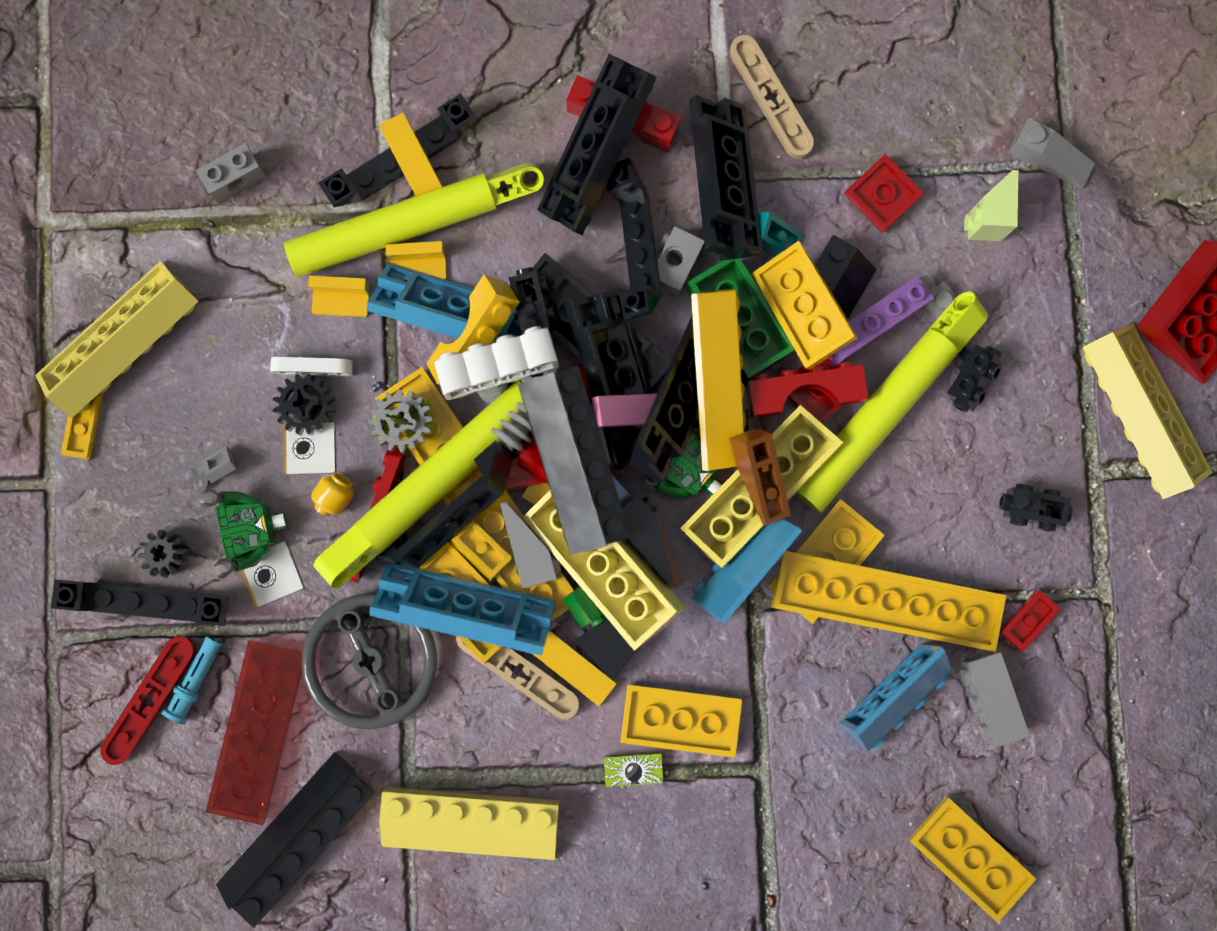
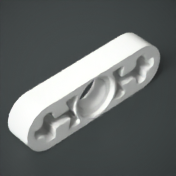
(312, 366)

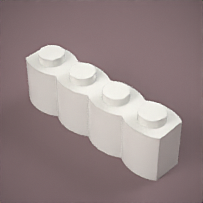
(496, 364)

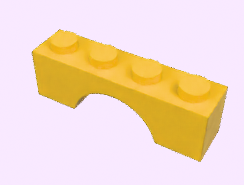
(489, 310)

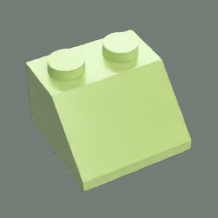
(996, 212)

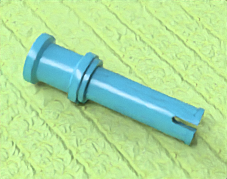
(187, 692)

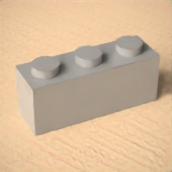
(994, 699)

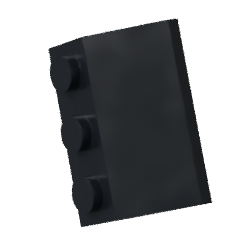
(845, 272)

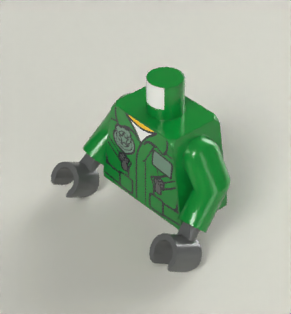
(686, 474)
(244, 529)

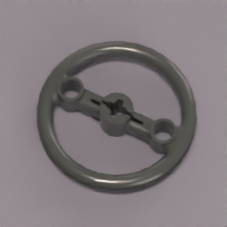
(387, 716)

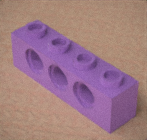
(885, 316)

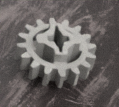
(397, 433)

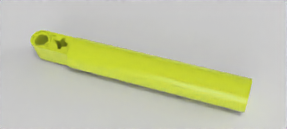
(407, 219)
(895, 398)
(415, 494)

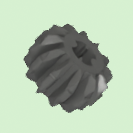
(171, 547)

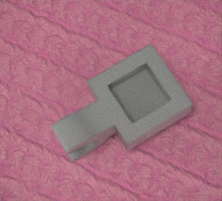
(942, 295)
(213, 467)

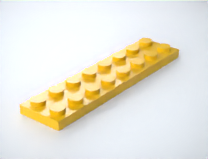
(888, 601)

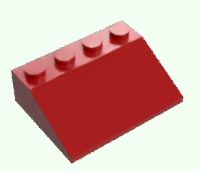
(1185, 315)

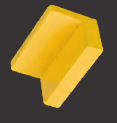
(420, 256)
(339, 296)
(480, 551)

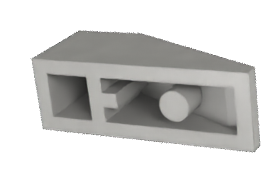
(1050, 153)
(530, 554)

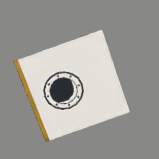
(310, 452)
(272, 576)

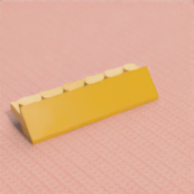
(718, 375)

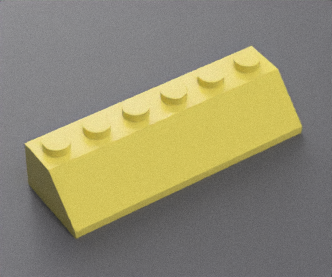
(115, 340)
(1147, 411)
(729, 516)
(612, 577)
(469, 823)

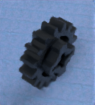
(306, 416)

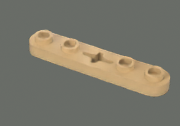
(758, 74)
(540, 688)

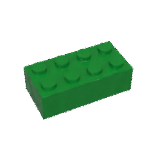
(762, 336)

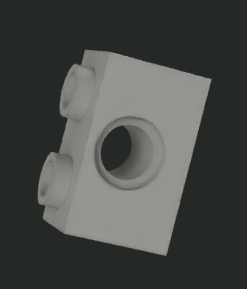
(231, 173)
(688, 249)

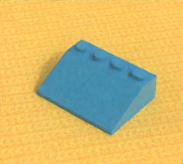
(733, 583)
(897, 696)

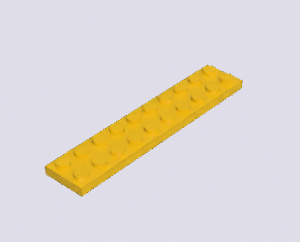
(492, 518)

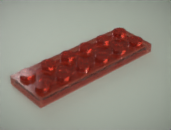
(256, 732)

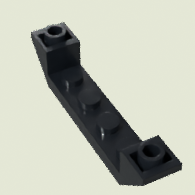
(384, 168)
(638, 240)
(495, 468)
(140, 601)

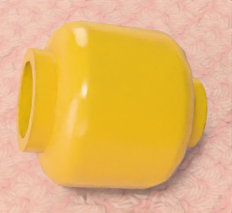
(332, 494)

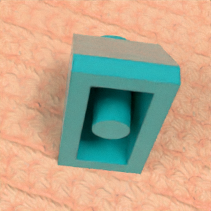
(776, 233)

